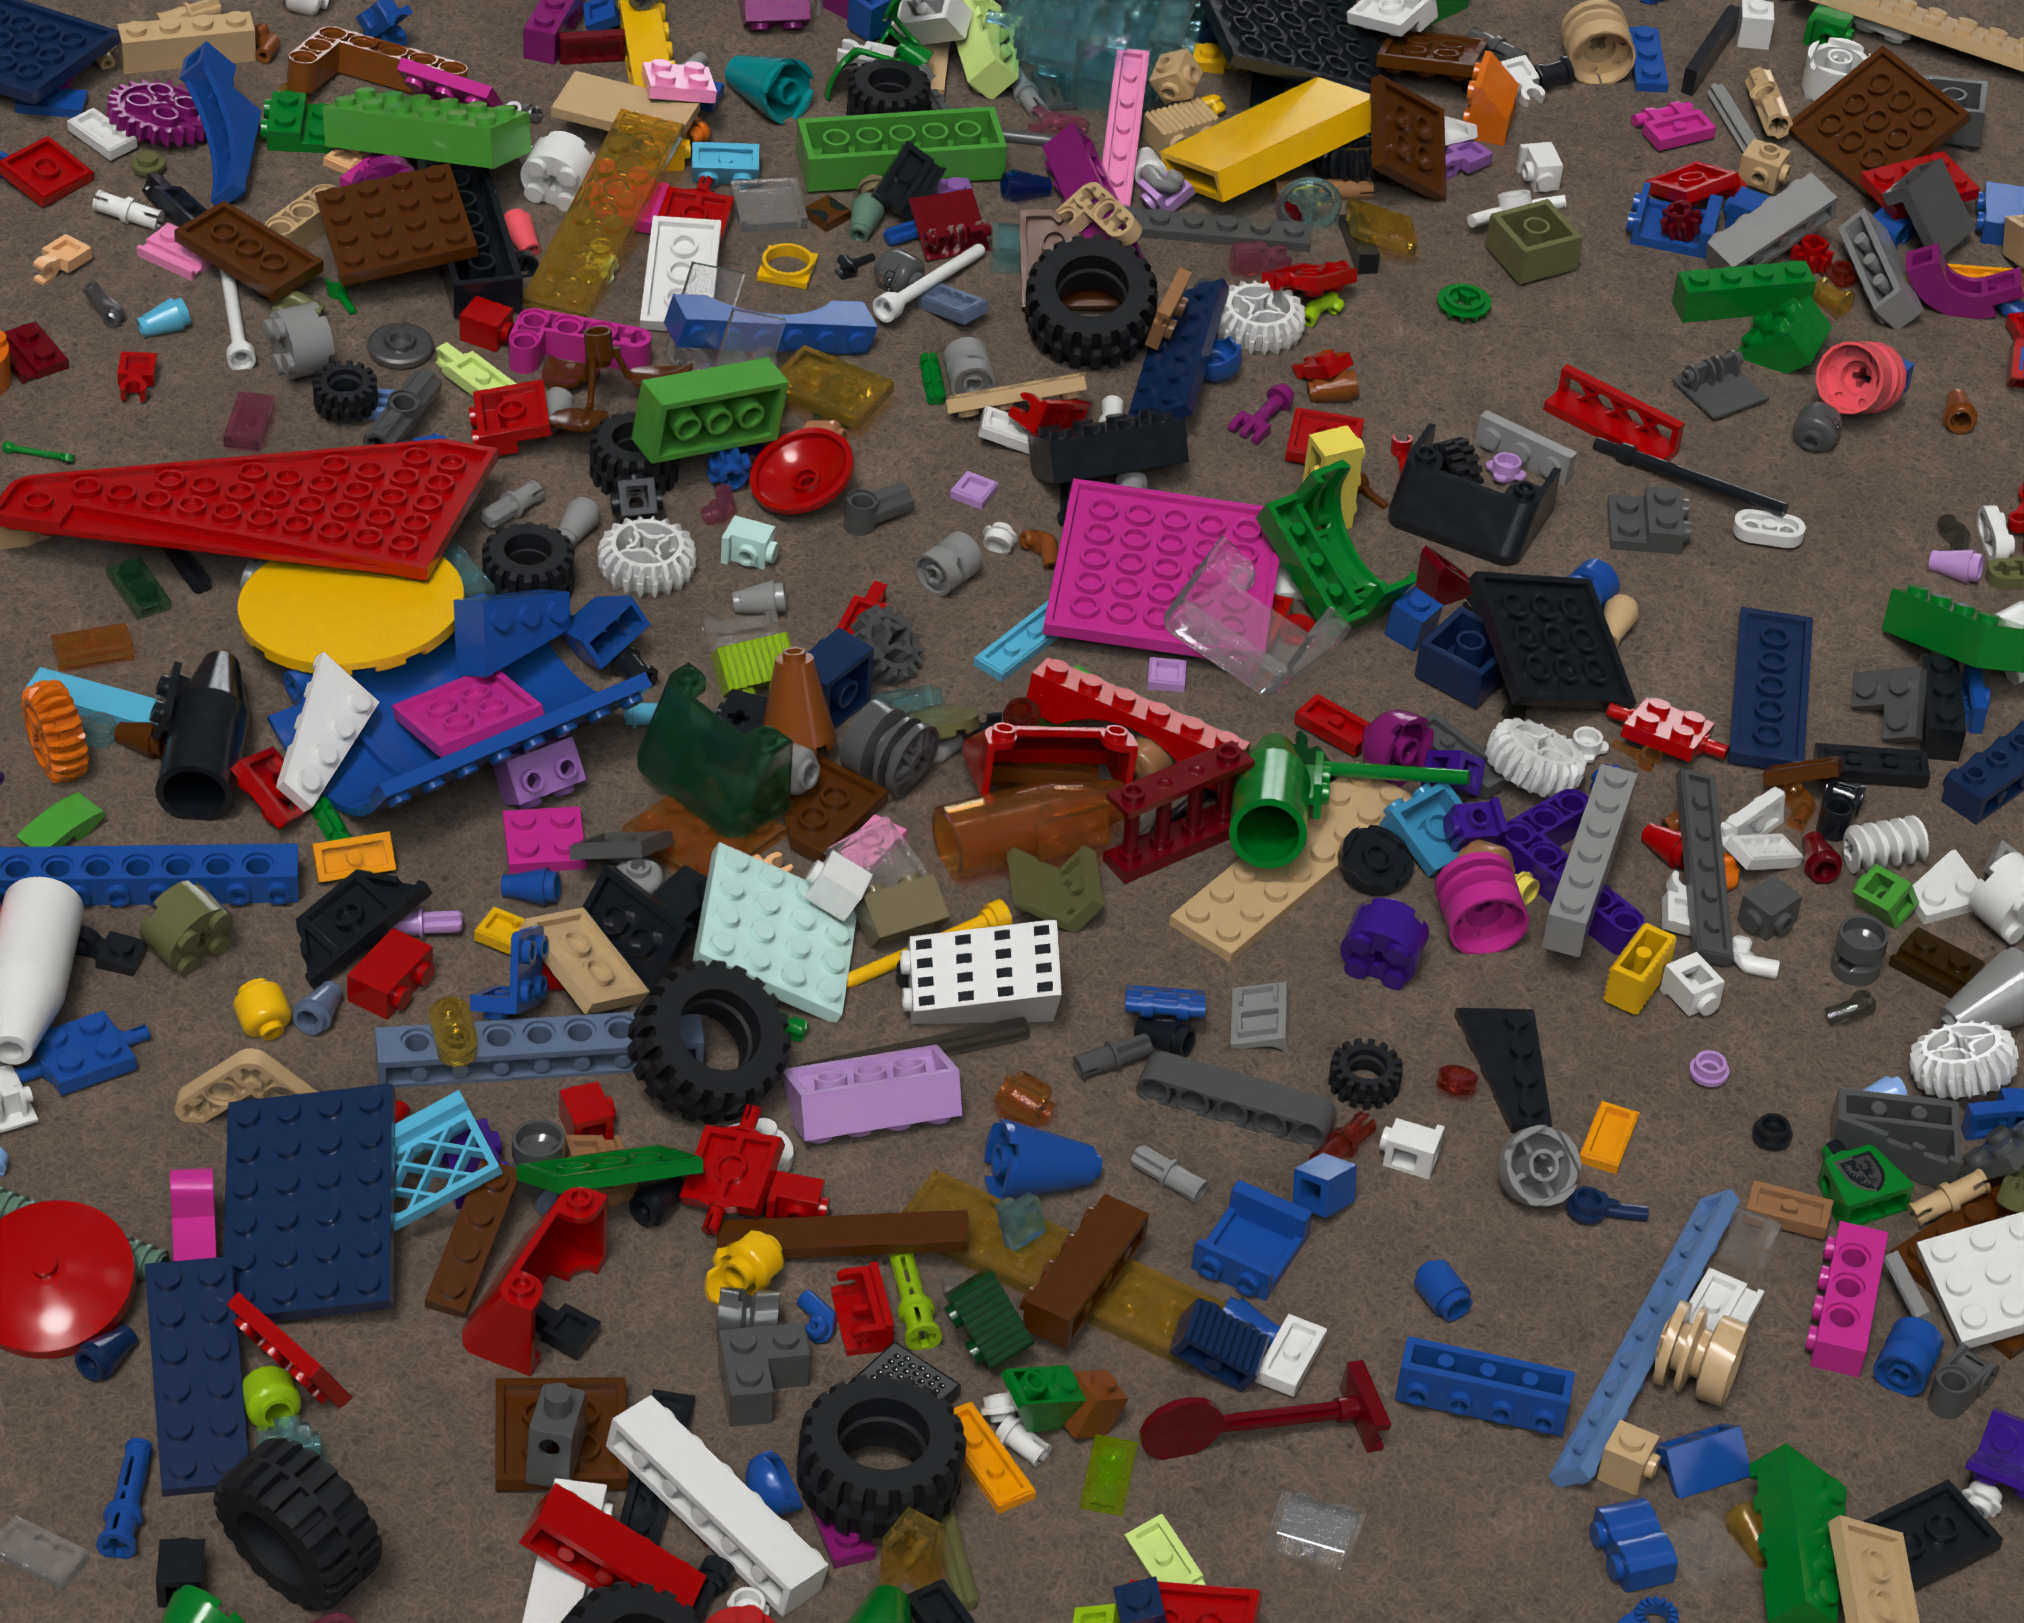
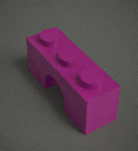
(544, 25)

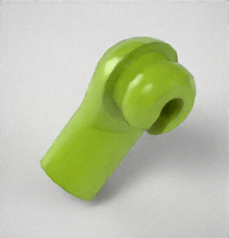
(1318, 305)

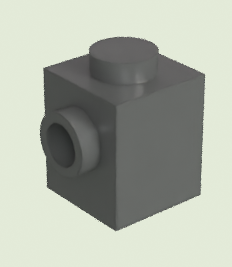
(1769, 909)

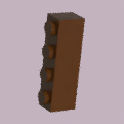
(1084, 1270)

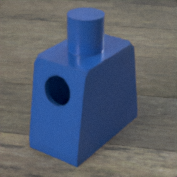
(600, 634)

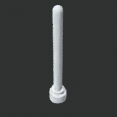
(891, 304)
(240, 352)

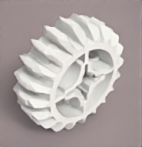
(1262, 318)
(646, 556)
(1535, 757)
(1964, 1060)

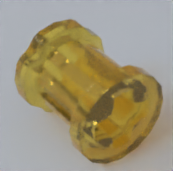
(1833, 297)

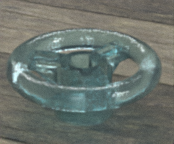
(1307, 196)

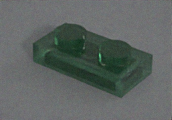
(138, 588)

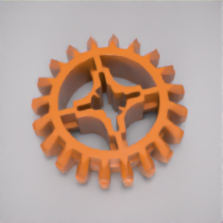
(55, 731)

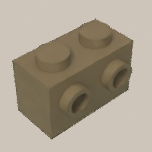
(901, 909)

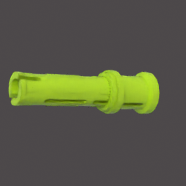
(914, 1321)

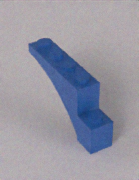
(227, 119)

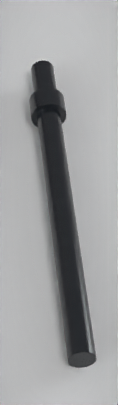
(1629, 454)

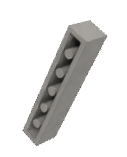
(1589, 860)

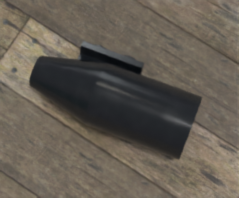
(204, 737)

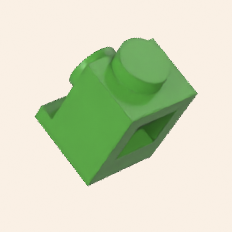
(1885, 896)

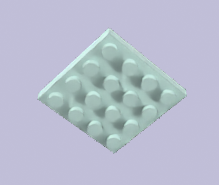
(765, 925)

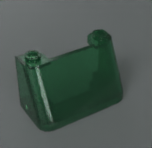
(709, 765)

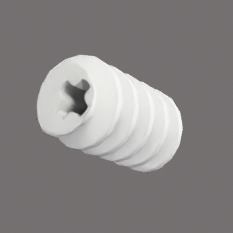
(1885, 842)

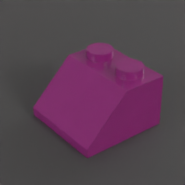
(767, 13)

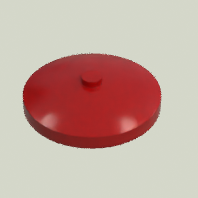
(61, 1278)

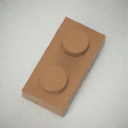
(1795, 1209)

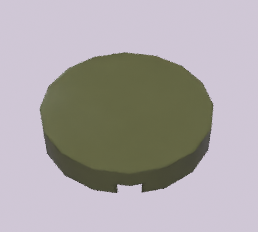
(949, 719)

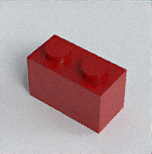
(390, 974)

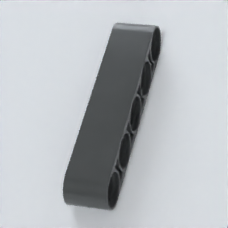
(1236, 1098)

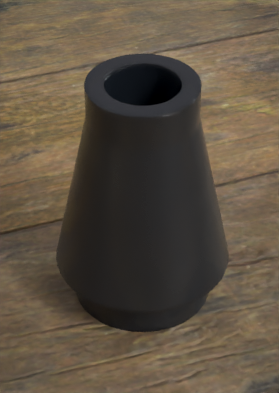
(1167, 1034)
(656, 1201)

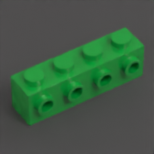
(1739, 290)

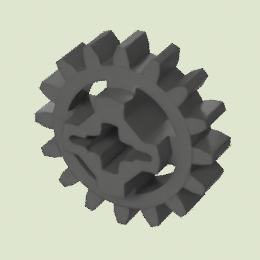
(893, 643)

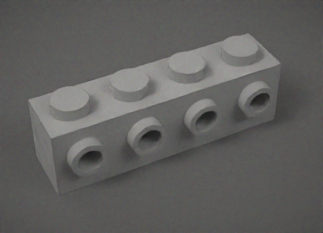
(1774, 225)
(1880, 270)

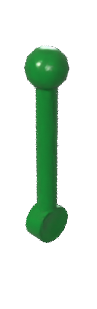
(9, 448)

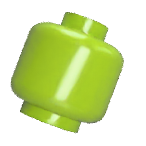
(269, 1394)

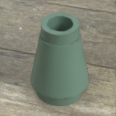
(865, 216)

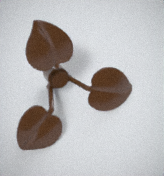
(598, 353)

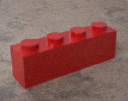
(602, 1549)

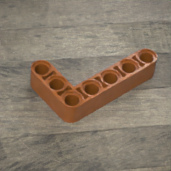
(356, 55)

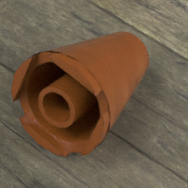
(798, 702)

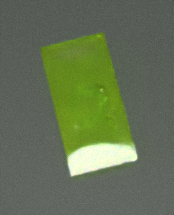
(1108, 1475)

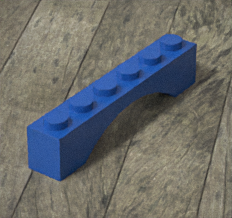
(834, 328)

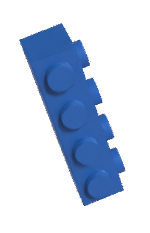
(1484, 1386)

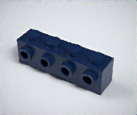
(1988, 778)

